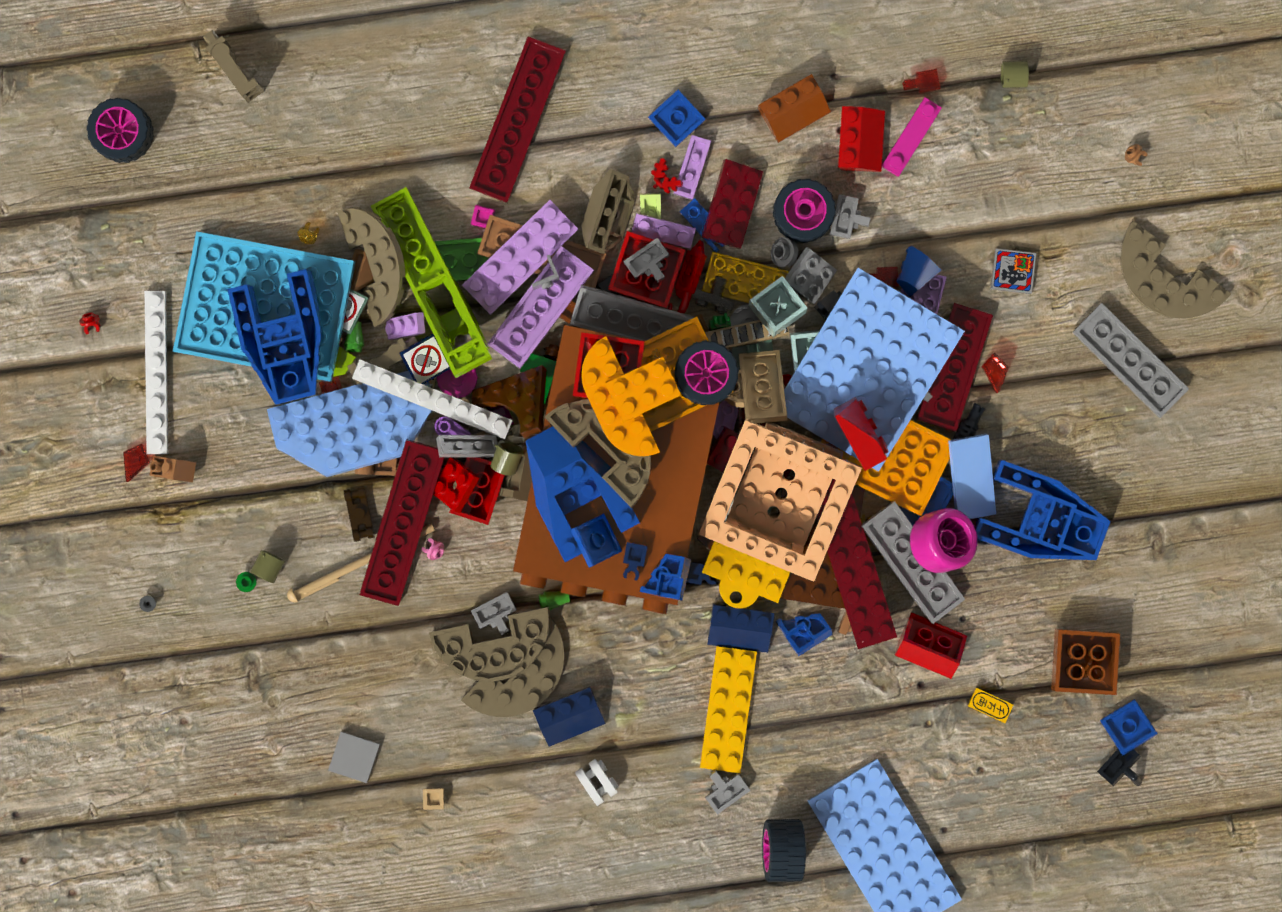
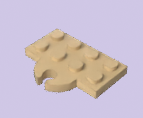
(760, 387)

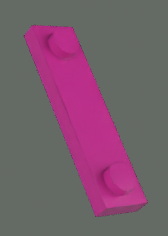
(911, 137)

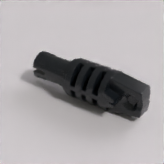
(969, 426)

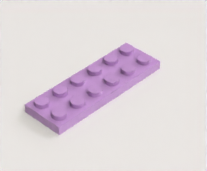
(519, 257)
(540, 309)

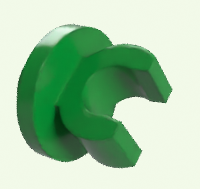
(246, 582)

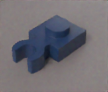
(634, 556)
(695, 574)

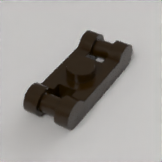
(359, 514)

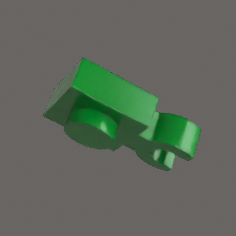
(719, 322)

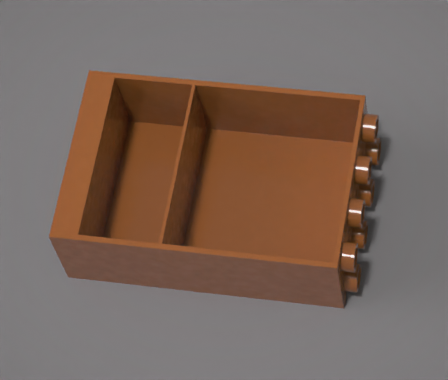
(664, 510)

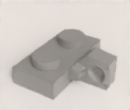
(847, 217)
(648, 260)
(495, 613)
(725, 791)

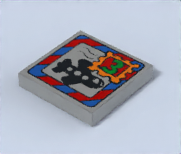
(1013, 271)

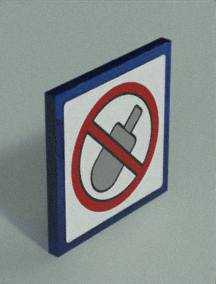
(424, 360)

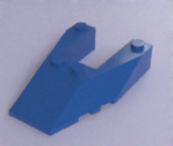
(285, 348)
(567, 480)
(1054, 523)

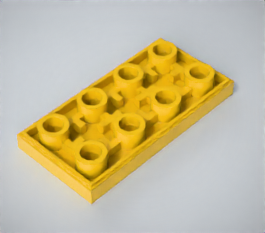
(743, 276)

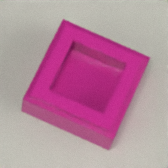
(481, 216)

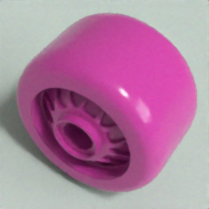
(943, 540)

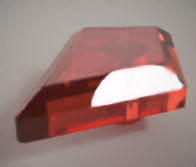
(995, 371)
(135, 461)

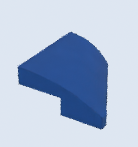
(916, 271)
(669, 578)
(805, 632)

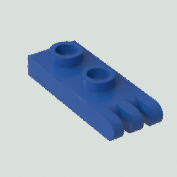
(696, 217)

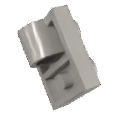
(810, 275)

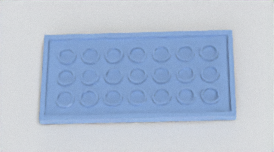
(883, 844)

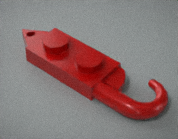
(689, 275)

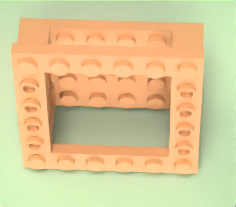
(783, 537)

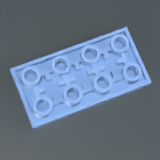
(972, 476)

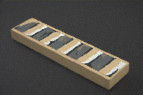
(743, 334)

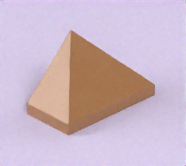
(362, 273)

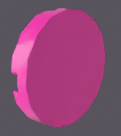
(459, 386)

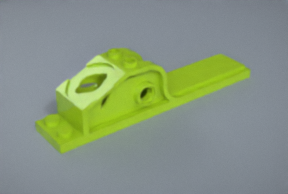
(427, 270)

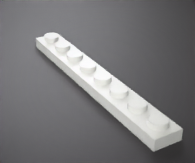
(156, 372)
(431, 399)

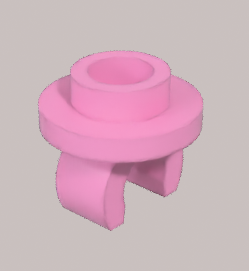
(435, 551)

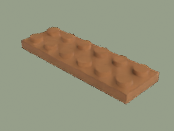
(499, 231)

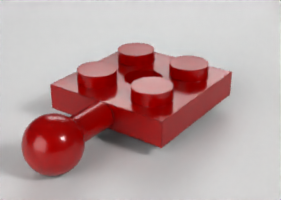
(465, 480)

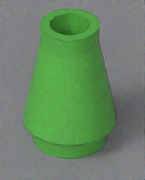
(355, 341)
(553, 599)

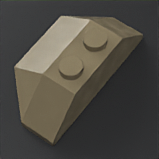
(608, 212)

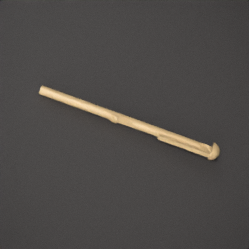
(295, 596)

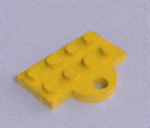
(744, 574)

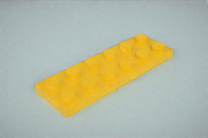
(728, 709)

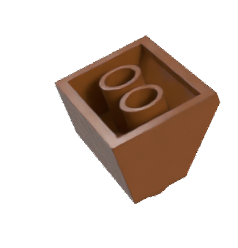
(794, 108)

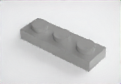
(466, 445)

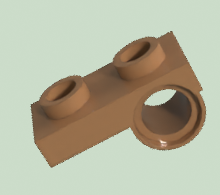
(384, 468)

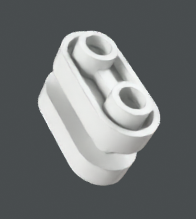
(597, 769)

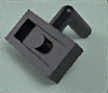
(1120, 765)

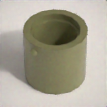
(1014, 74)
(506, 458)
(267, 566)

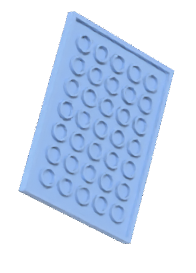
(874, 350)

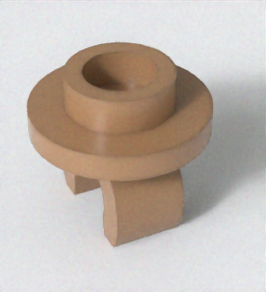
(1133, 153)

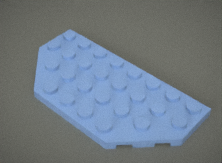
(346, 428)

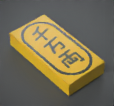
(990, 705)

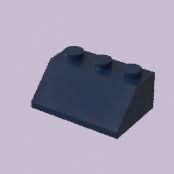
(740, 628)
(569, 716)

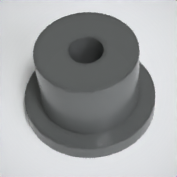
(144, 606)

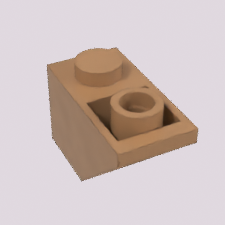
(172, 468)

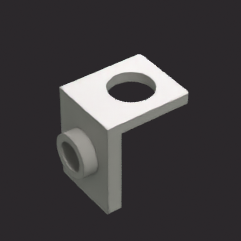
(547, 282)

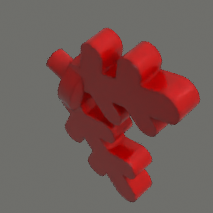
(659, 174)

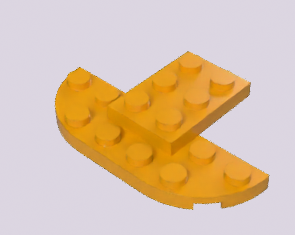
(622, 397)

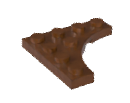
(519, 393)

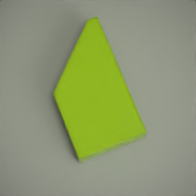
(343, 360)

